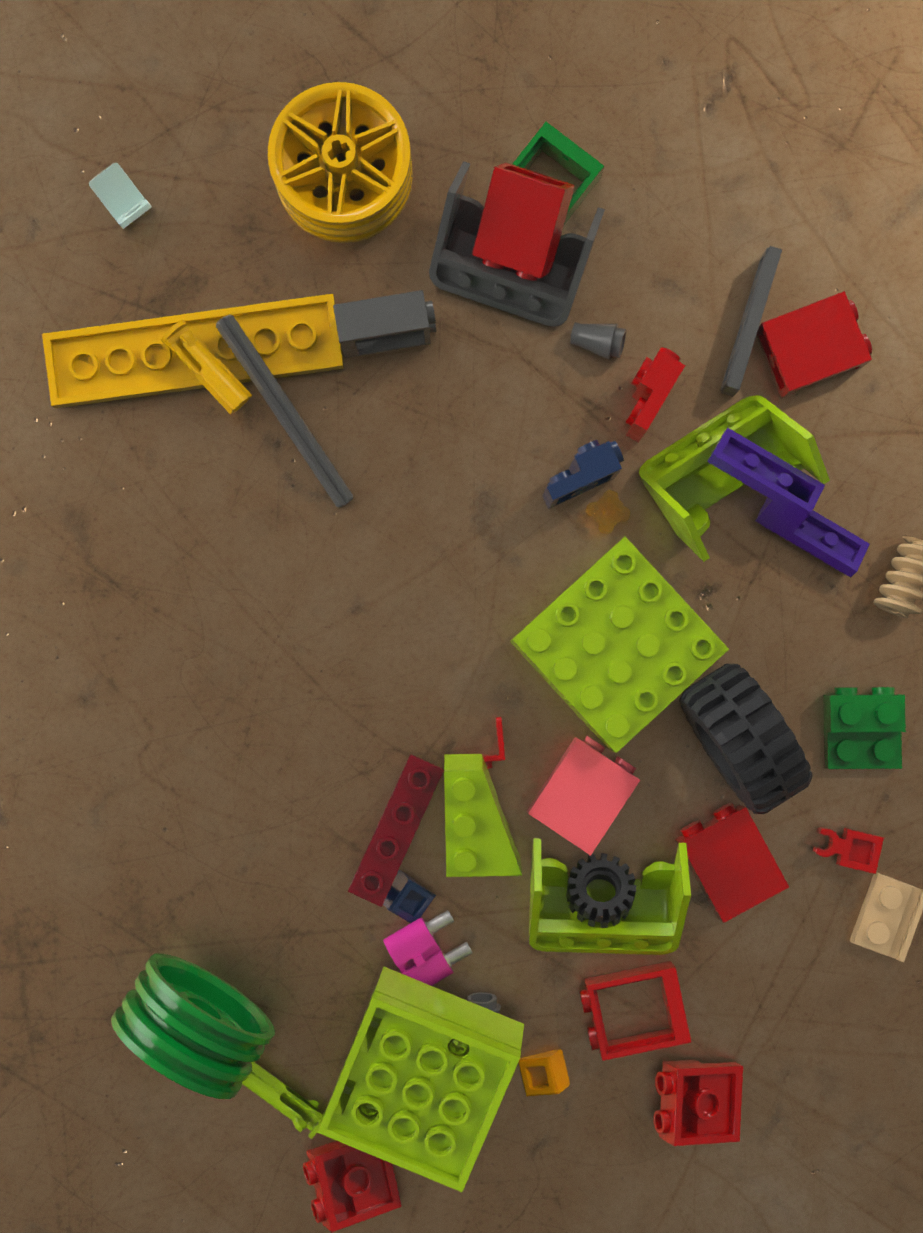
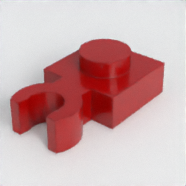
(854, 849)

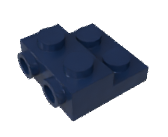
(589, 469)

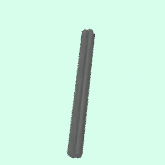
(284, 410)

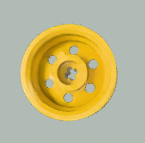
(298, 132)

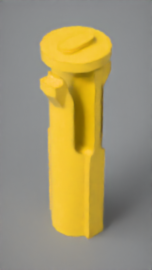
(206, 367)

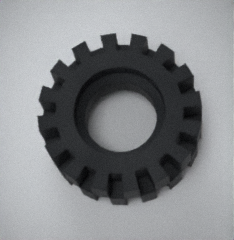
(608, 871)

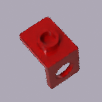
(496, 757)

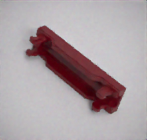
(396, 830)

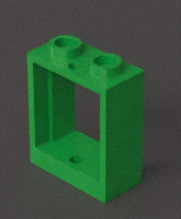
(568, 156)

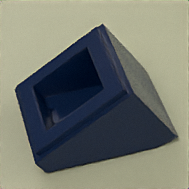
(408, 897)

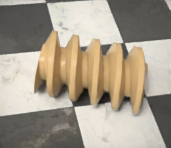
(905, 581)

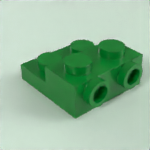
(863, 729)

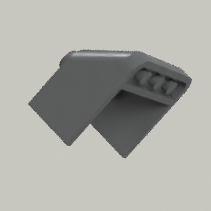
(461, 273)

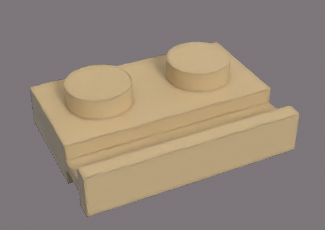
(888, 917)

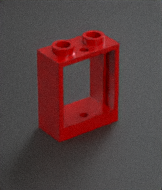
(644, 1042)

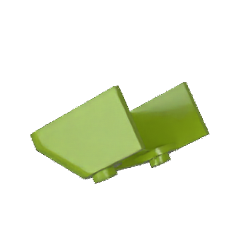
(688, 484)
(649, 929)

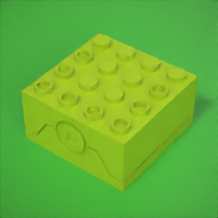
(619, 645)
(423, 1079)

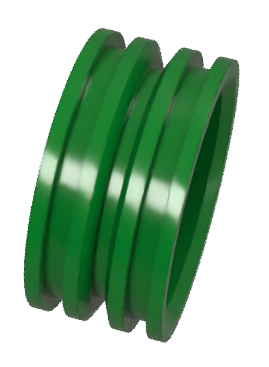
(192, 1026)

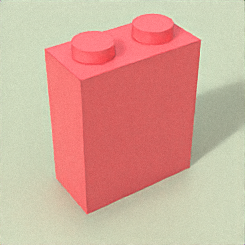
(584, 794)

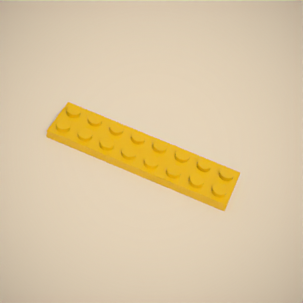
(134, 362)

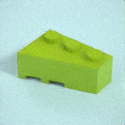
(474, 822)

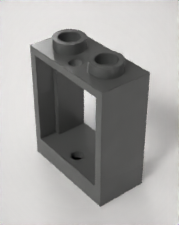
(384, 323)

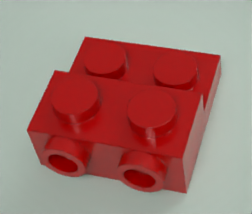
(653, 385)
(699, 1102)
(349, 1185)

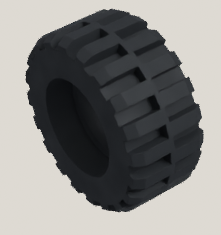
(746, 738)

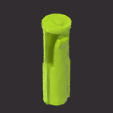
(284, 1099)

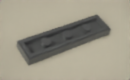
(750, 321)

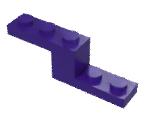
(789, 502)

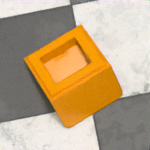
(544, 1073)

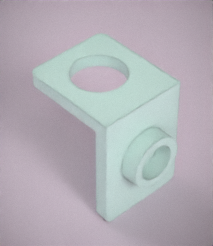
(119, 195)

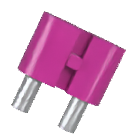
(418, 953)

